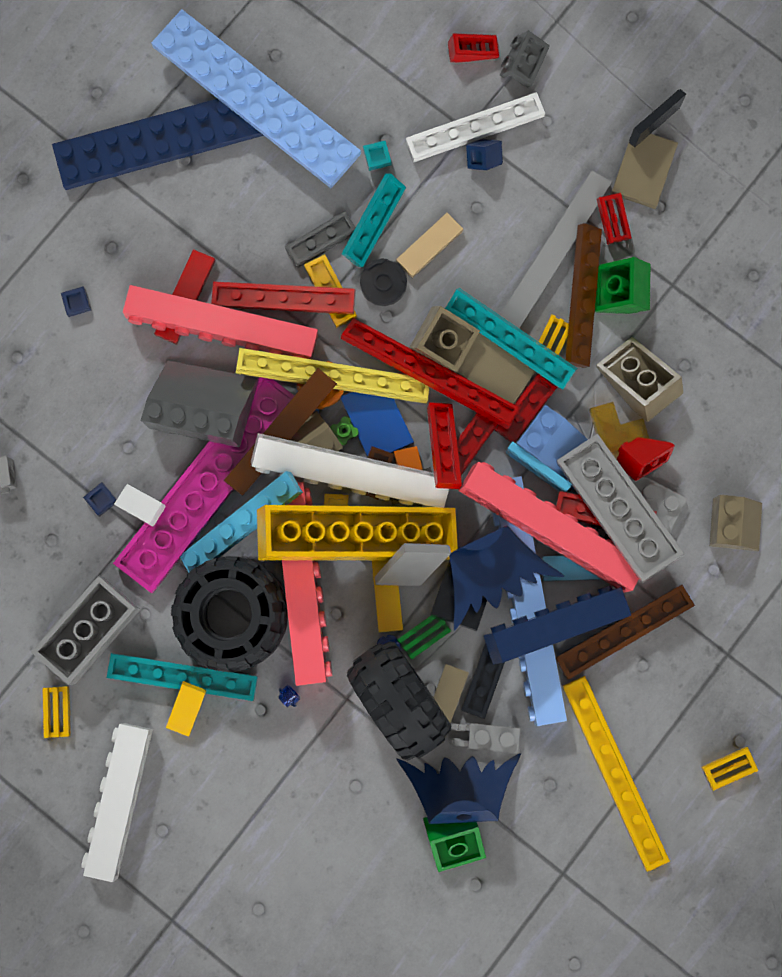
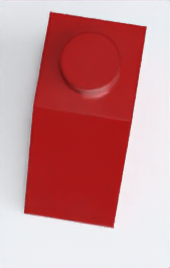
(643, 456)

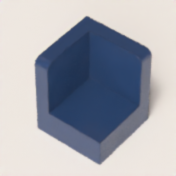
(484, 154)

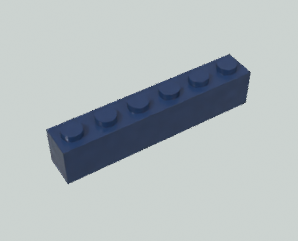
(557, 625)

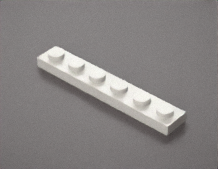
(475, 127)

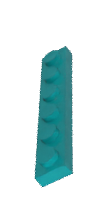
(511, 338)
(173, 674)

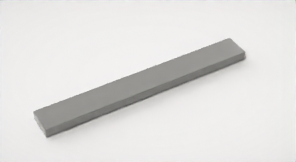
(555, 249)

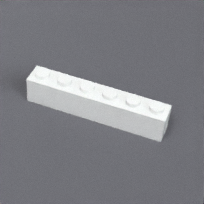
(117, 802)

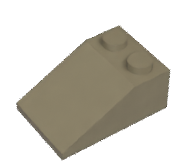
(641, 378)

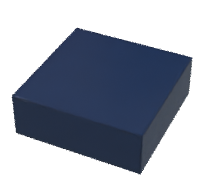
(76, 301)
(100, 499)

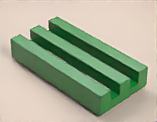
(406, 647)

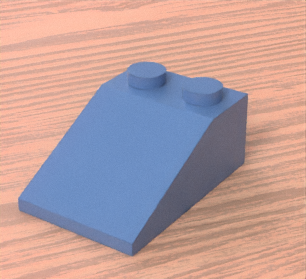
(550, 439)

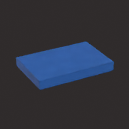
(377, 422)

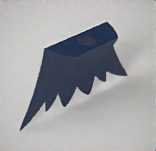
(489, 566)
(462, 794)

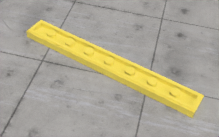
(347, 377)

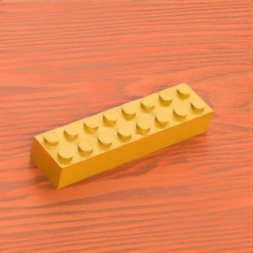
(349, 531)

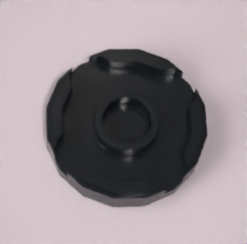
(383, 282)

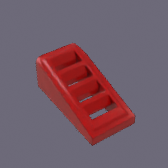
(463, 55)

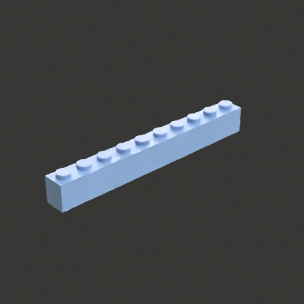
(539, 666)

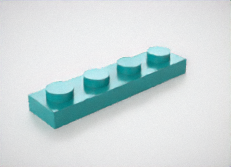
(374, 220)

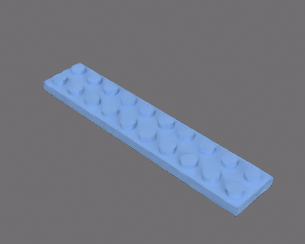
(256, 98)

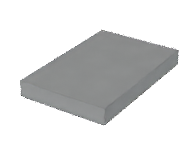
(412, 564)

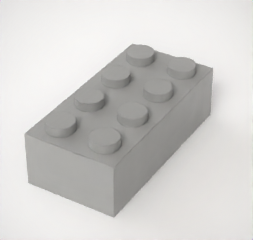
(85, 631)

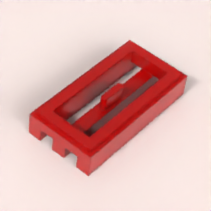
(613, 217)

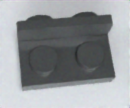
(524, 58)

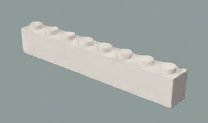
(347, 471)

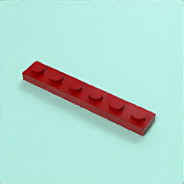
(284, 297)

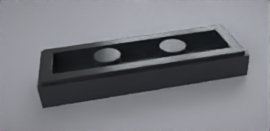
(657, 117)
(482, 685)

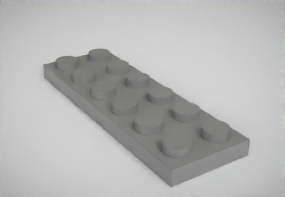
(620, 508)

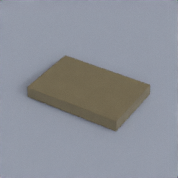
(645, 170)
(495, 369)

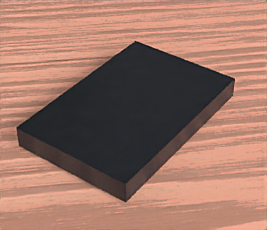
(445, 604)

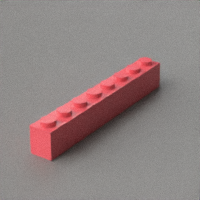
(218, 323)
(548, 525)

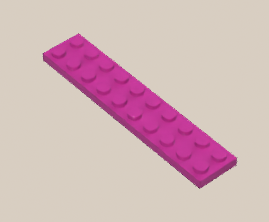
(196, 496)

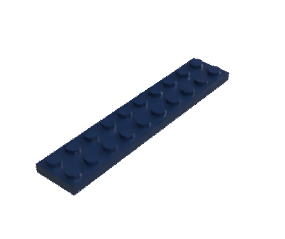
(149, 142)

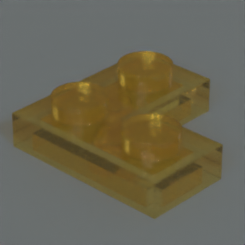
(611, 431)

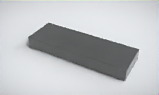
(320, 239)

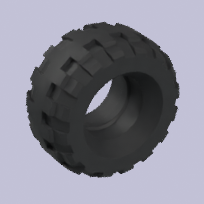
(267, 620)
(398, 701)

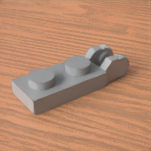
(488, 737)

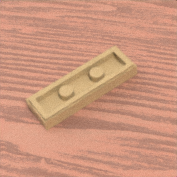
(429, 245)

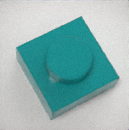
(377, 155)

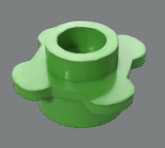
(351, 432)

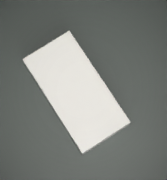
(140, 505)

